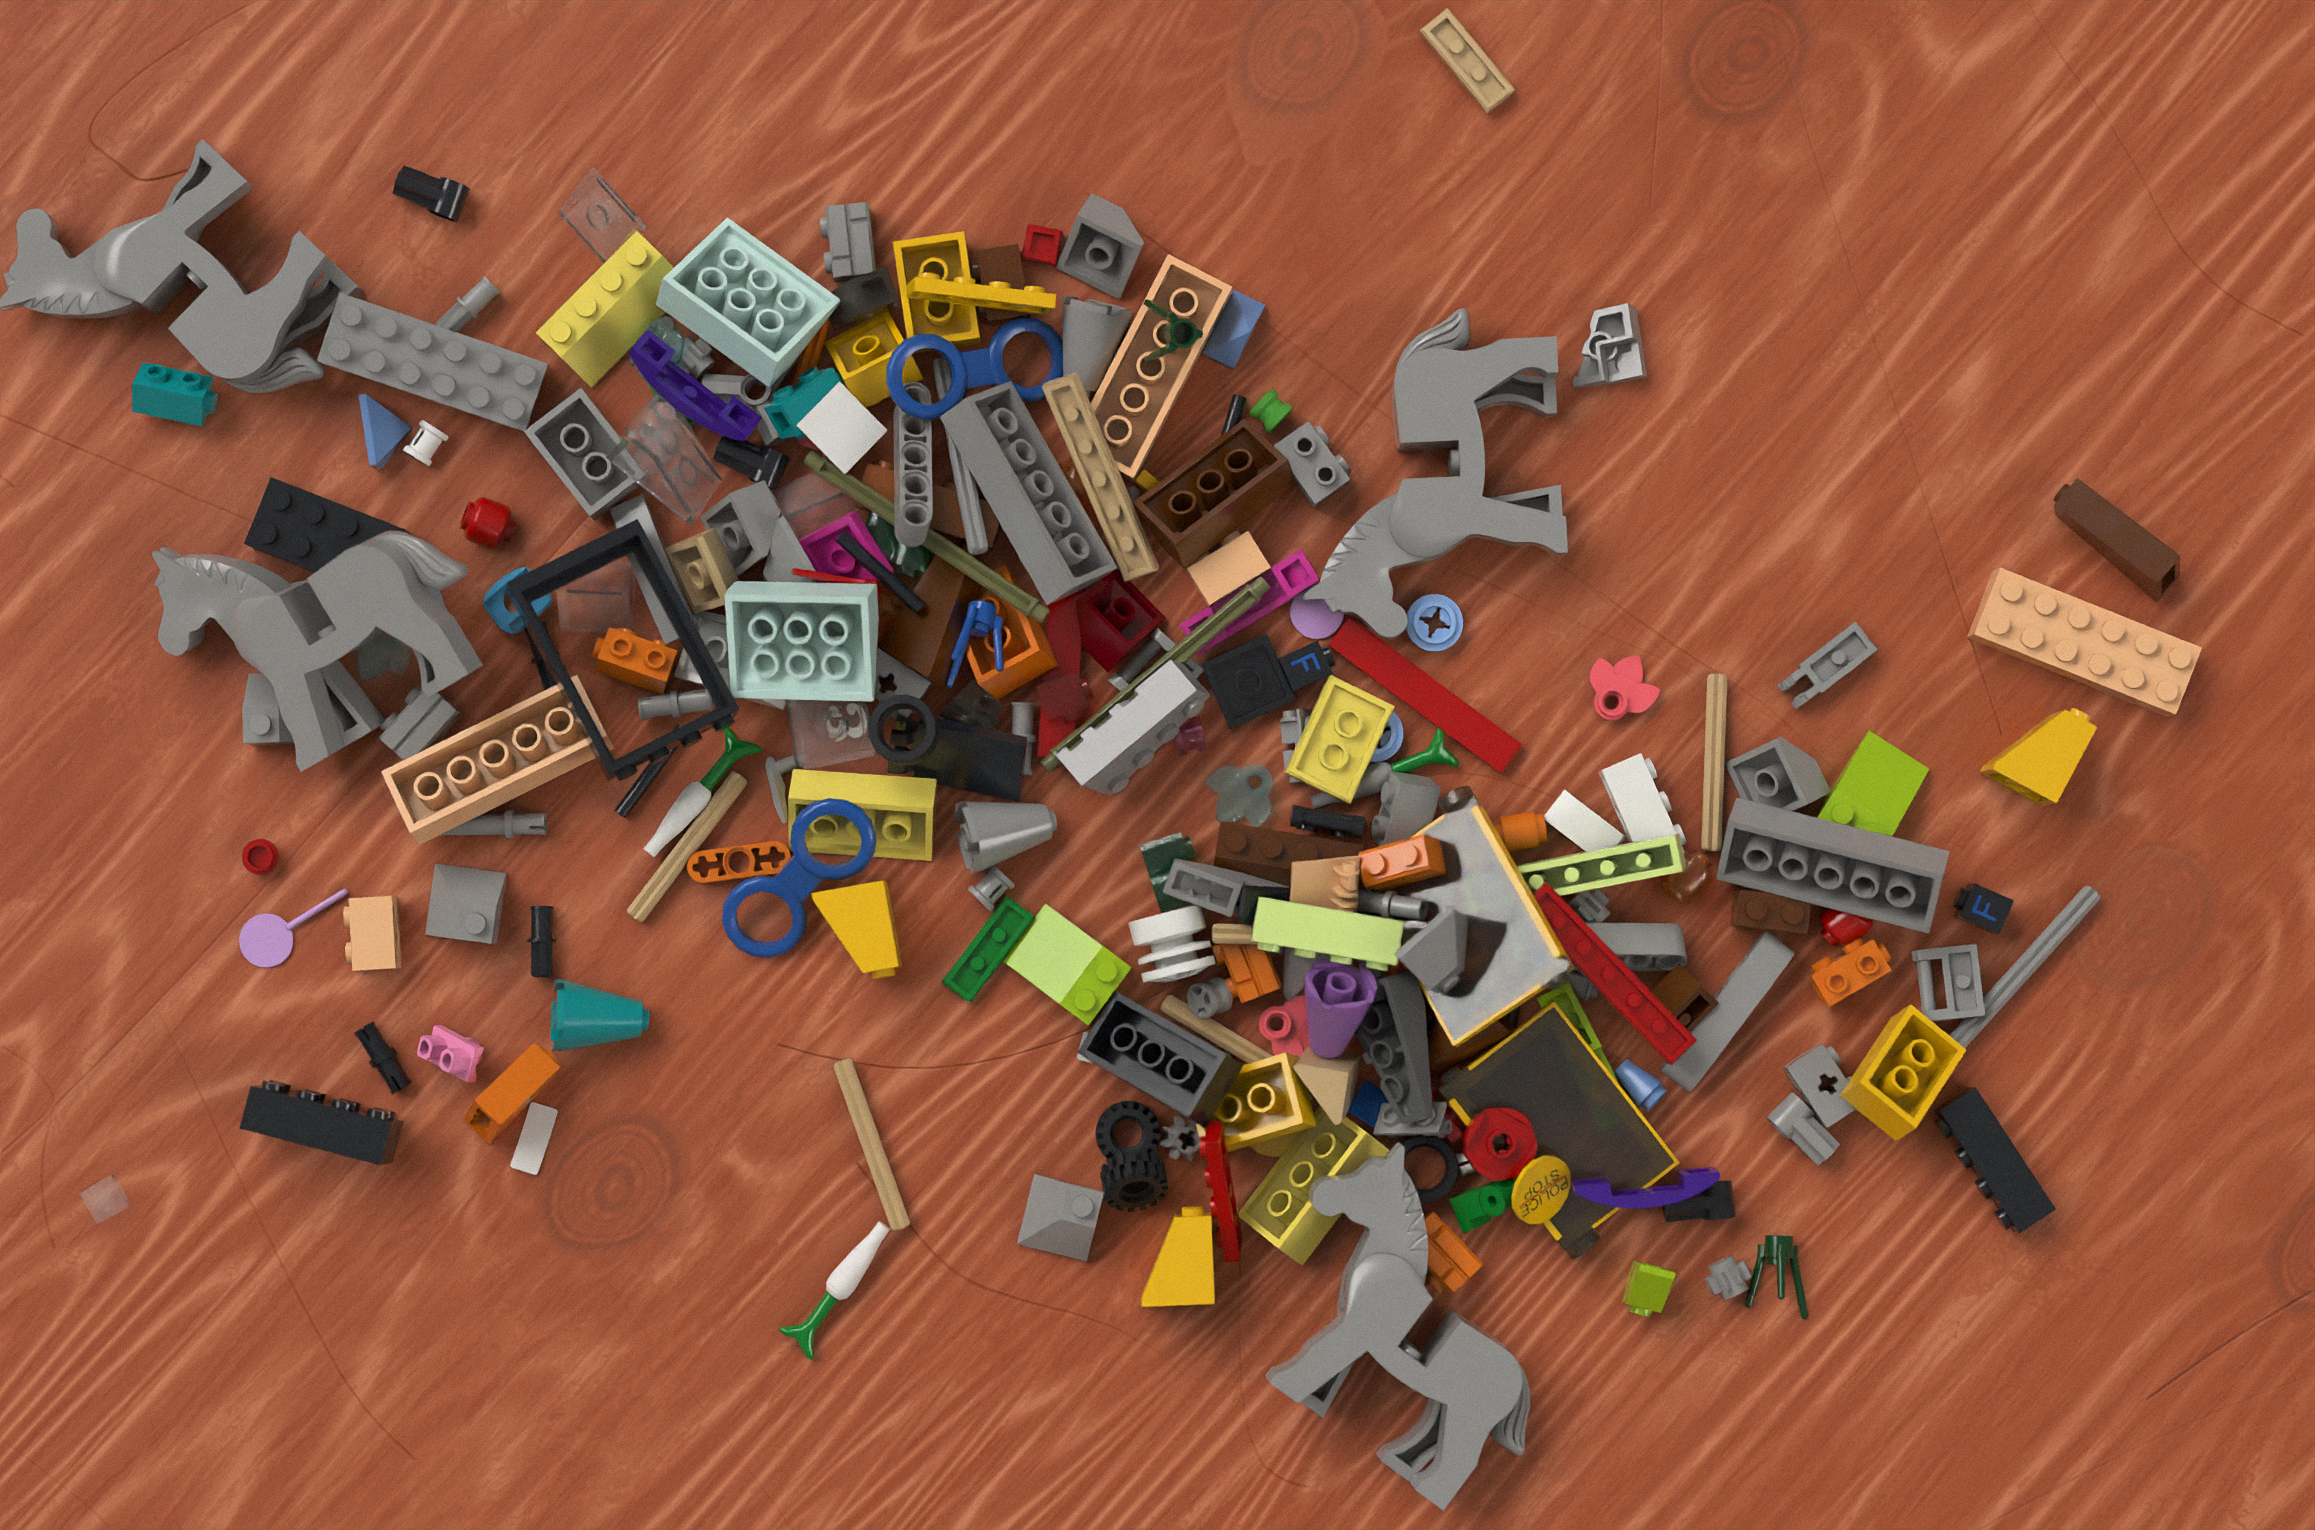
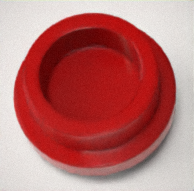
(260, 856)

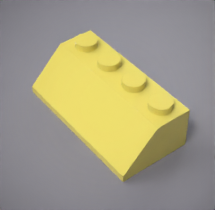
(608, 311)
(897, 806)
(1281, 1202)

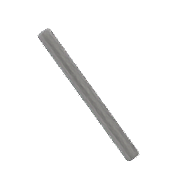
(963, 478)
(2028, 964)

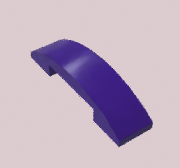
(687, 394)
(1690, 1183)

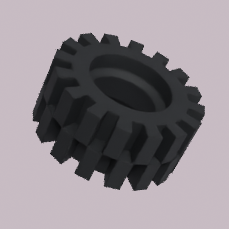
(1119, 1112)
(1134, 1180)

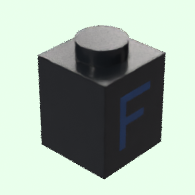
(1307, 666)
(1982, 907)

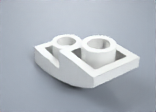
(1582, 824)

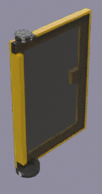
(1508, 937)
(1573, 1110)

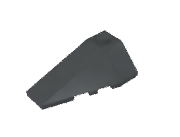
(1397, 1045)

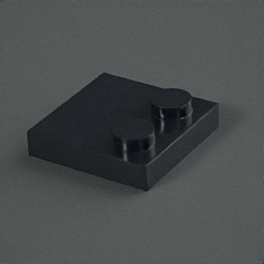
(1247, 681)

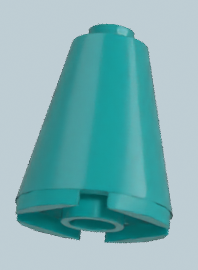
(593, 1017)

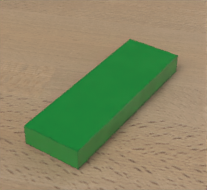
(988, 949)

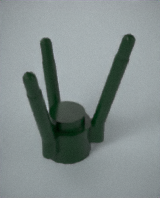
(1177, 333)
(1779, 1252)

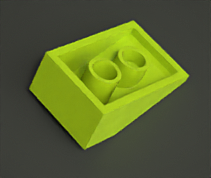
(1873, 787)
(1067, 964)

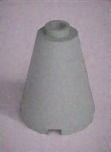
(1091, 338)
(1000, 831)

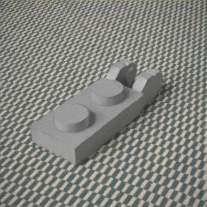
(1831, 663)

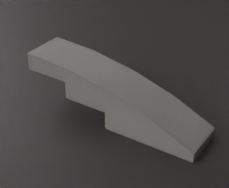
(638, 509)
(1210, 885)

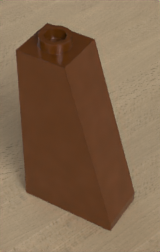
(2118, 538)
(929, 637)

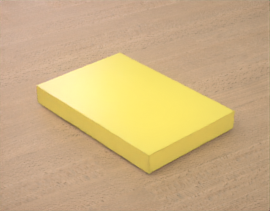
(1339, 739)

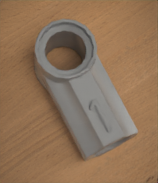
(1797, 1123)

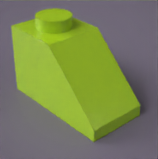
(1647, 1288)

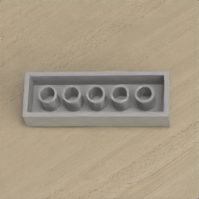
(432, 362)
(1028, 492)
(1832, 865)

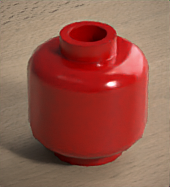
(487, 522)
(1843, 926)

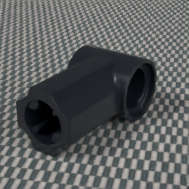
(440, 196)
(754, 461)
(1710, 1204)

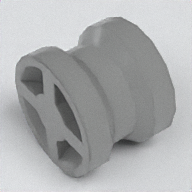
(1209, 998)

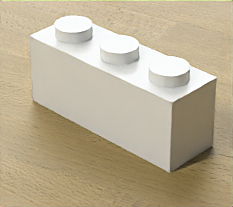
(1637, 800)

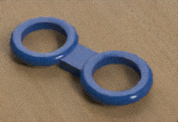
(971, 367)
(799, 878)

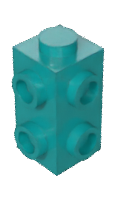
(173, 394)
(795, 402)

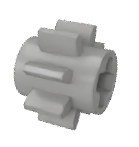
(696, 357)
(1590, 906)
(1172, 1138)
(1728, 1277)

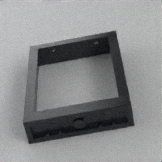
(582, 562)

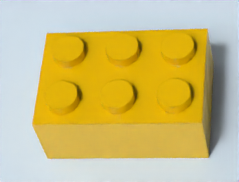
(948, 258)
(1903, 1072)
(1264, 1103)

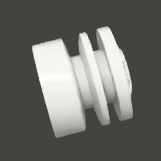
(1172, 944)

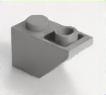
(1406, 807)

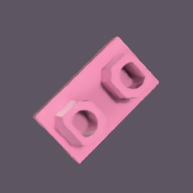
(451, 1052)

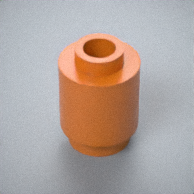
(1521, 830)

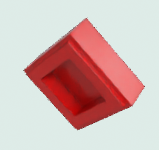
(1042, 245)

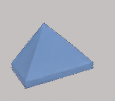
(1233, 329)
(382, 431)

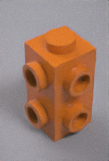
(634, 659)
(1849, 972)

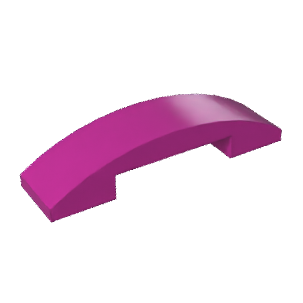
(1286, 582)

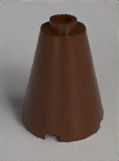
(1445, 1055)

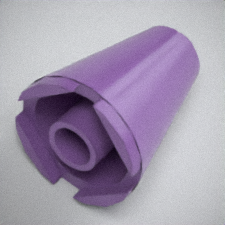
(1336, 1004)

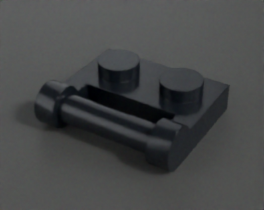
(1341, 824)

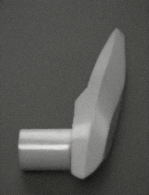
(777, 786)

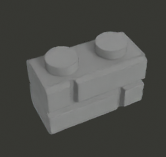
(849, 241)
(419, 724)

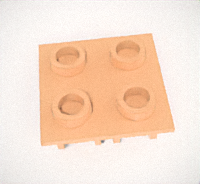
(1326, 883)

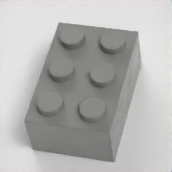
(576, 445)

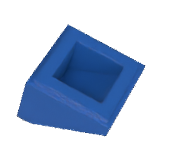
(1367, 1103)

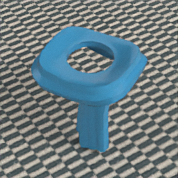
(494, 604)

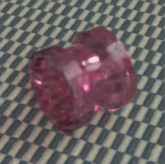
(1190, 737)

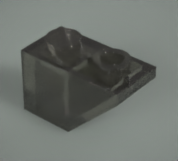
(864, 299)

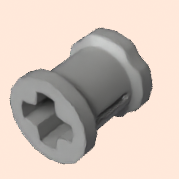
(991, 887)

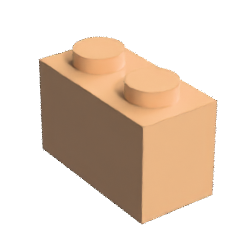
(1228, 567)
(373, 933)

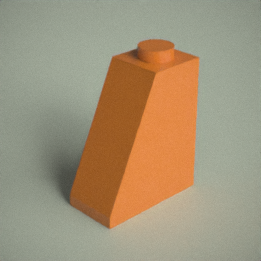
(511, 1092)

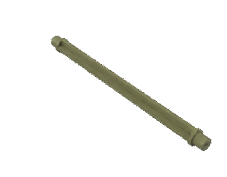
(934, 542)
(1180, 653)

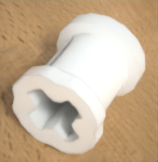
(425, 443)

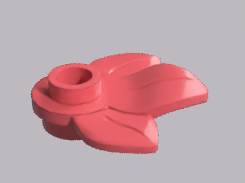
(1624, 684)
(1294, 1034)

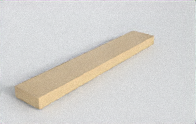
(1100, 476)

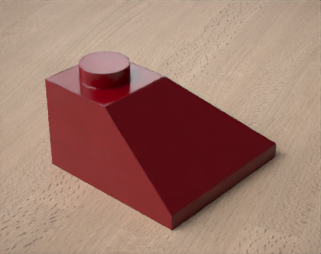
(1115, 619)

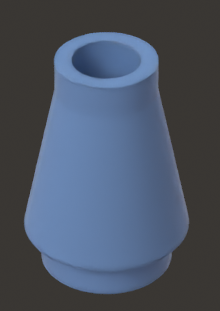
(1640, 1085)

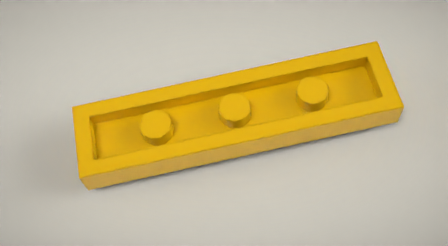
(966, 292)

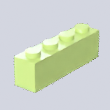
(1326, 931)

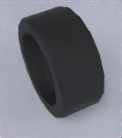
(877, 722)
(1451, 1164)

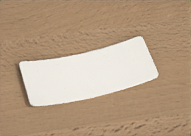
(534, 1138)

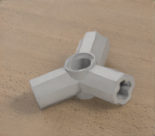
(735, 385)

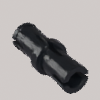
(383, 1057)

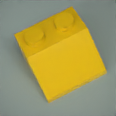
(864, 355)

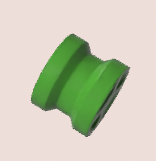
(1270, 410)

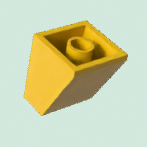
(2043, 757)
(864, 925)
(1184, 1263)

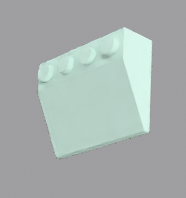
(746, 301)
(802, 640)

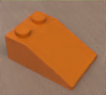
(1023, 647)

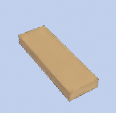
(1467, 61)

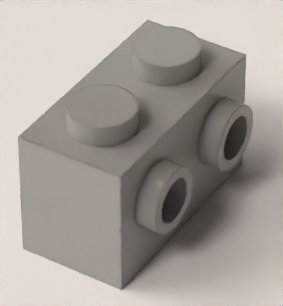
(1313, 464)

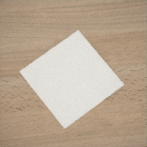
(842, 427)

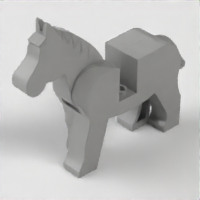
(146, 263)
(1437, 408)
(305, 626)
(1462, 1369)

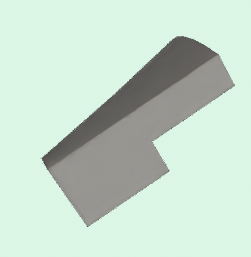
(1613, 348)

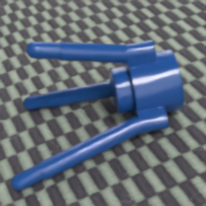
(979, 621)

